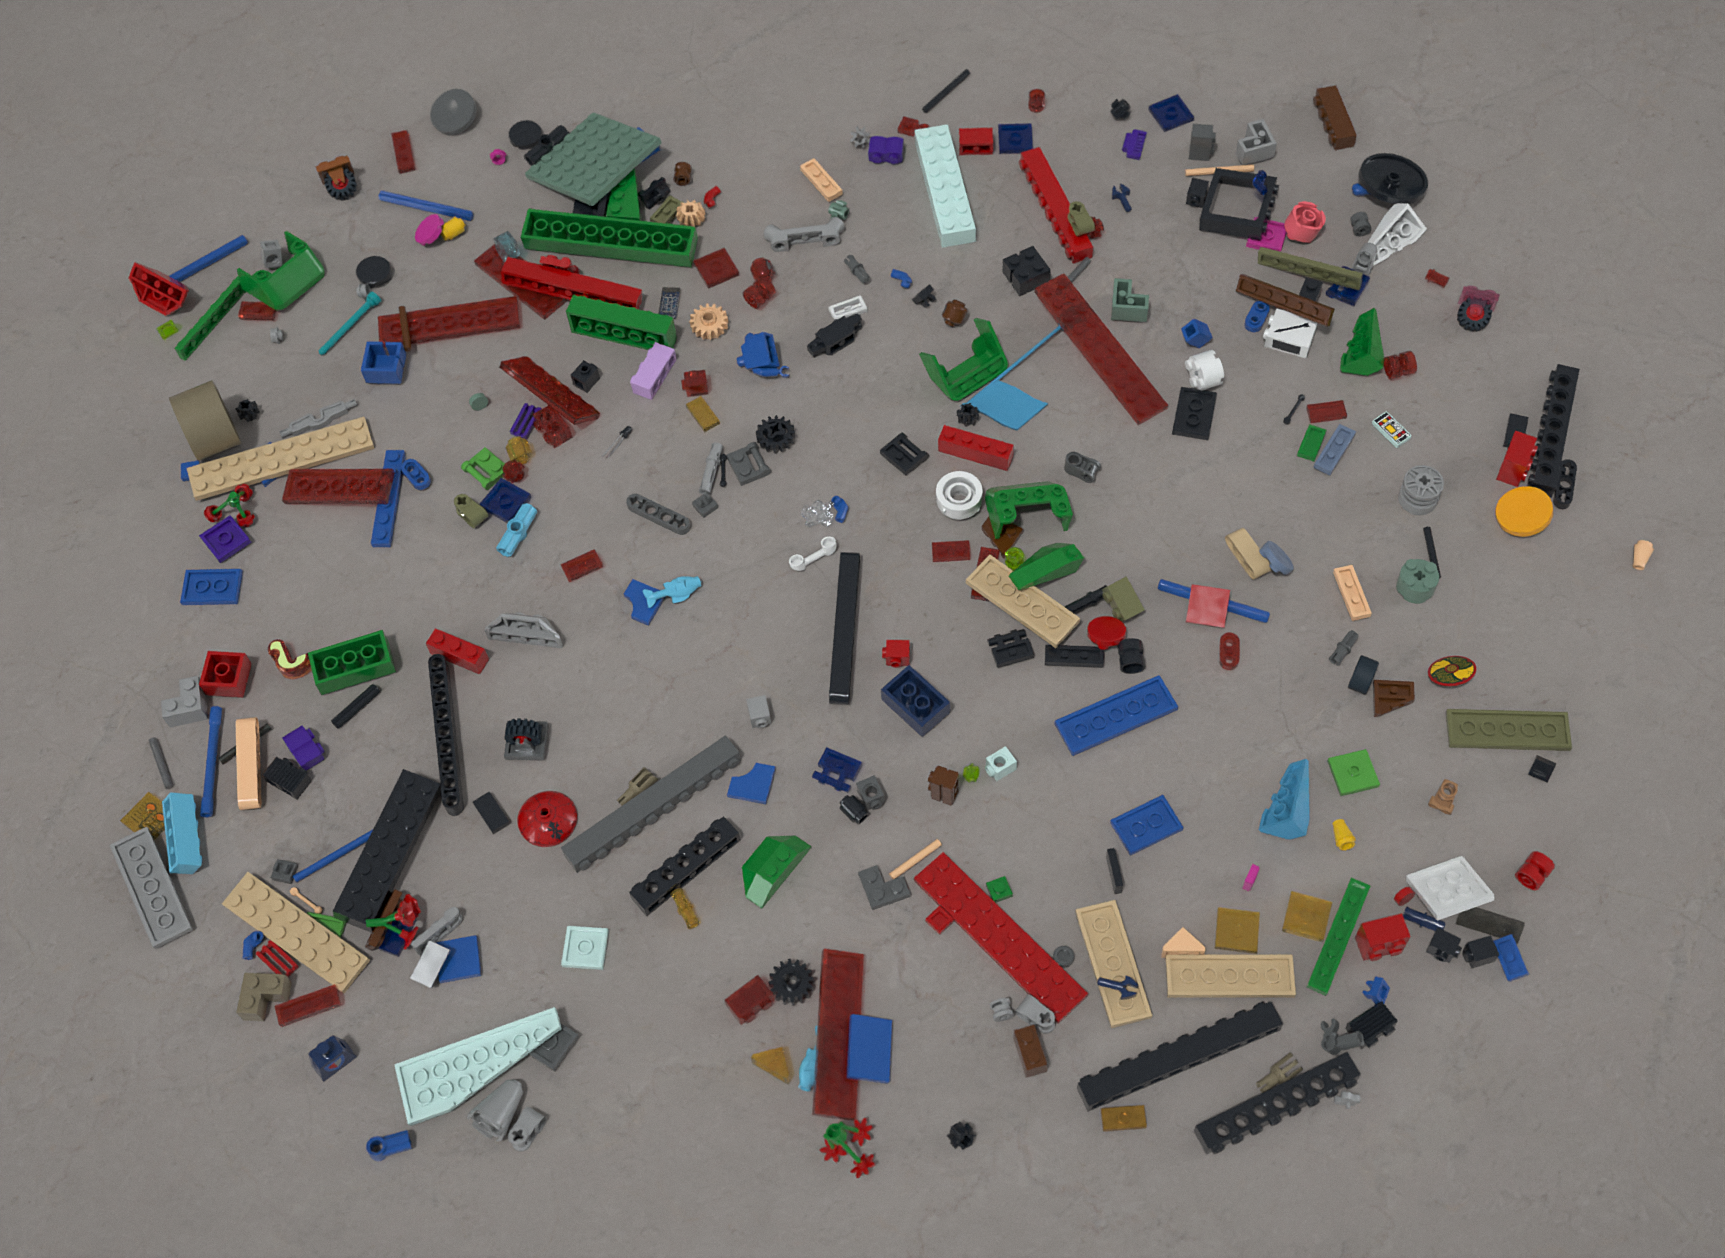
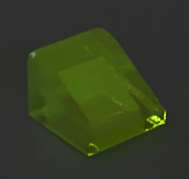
(167, 329)

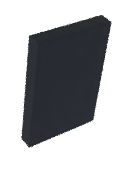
(1194, 413)

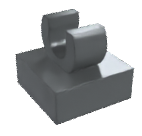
(705, 505)
(284, 871)

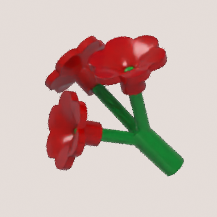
(406, 913)

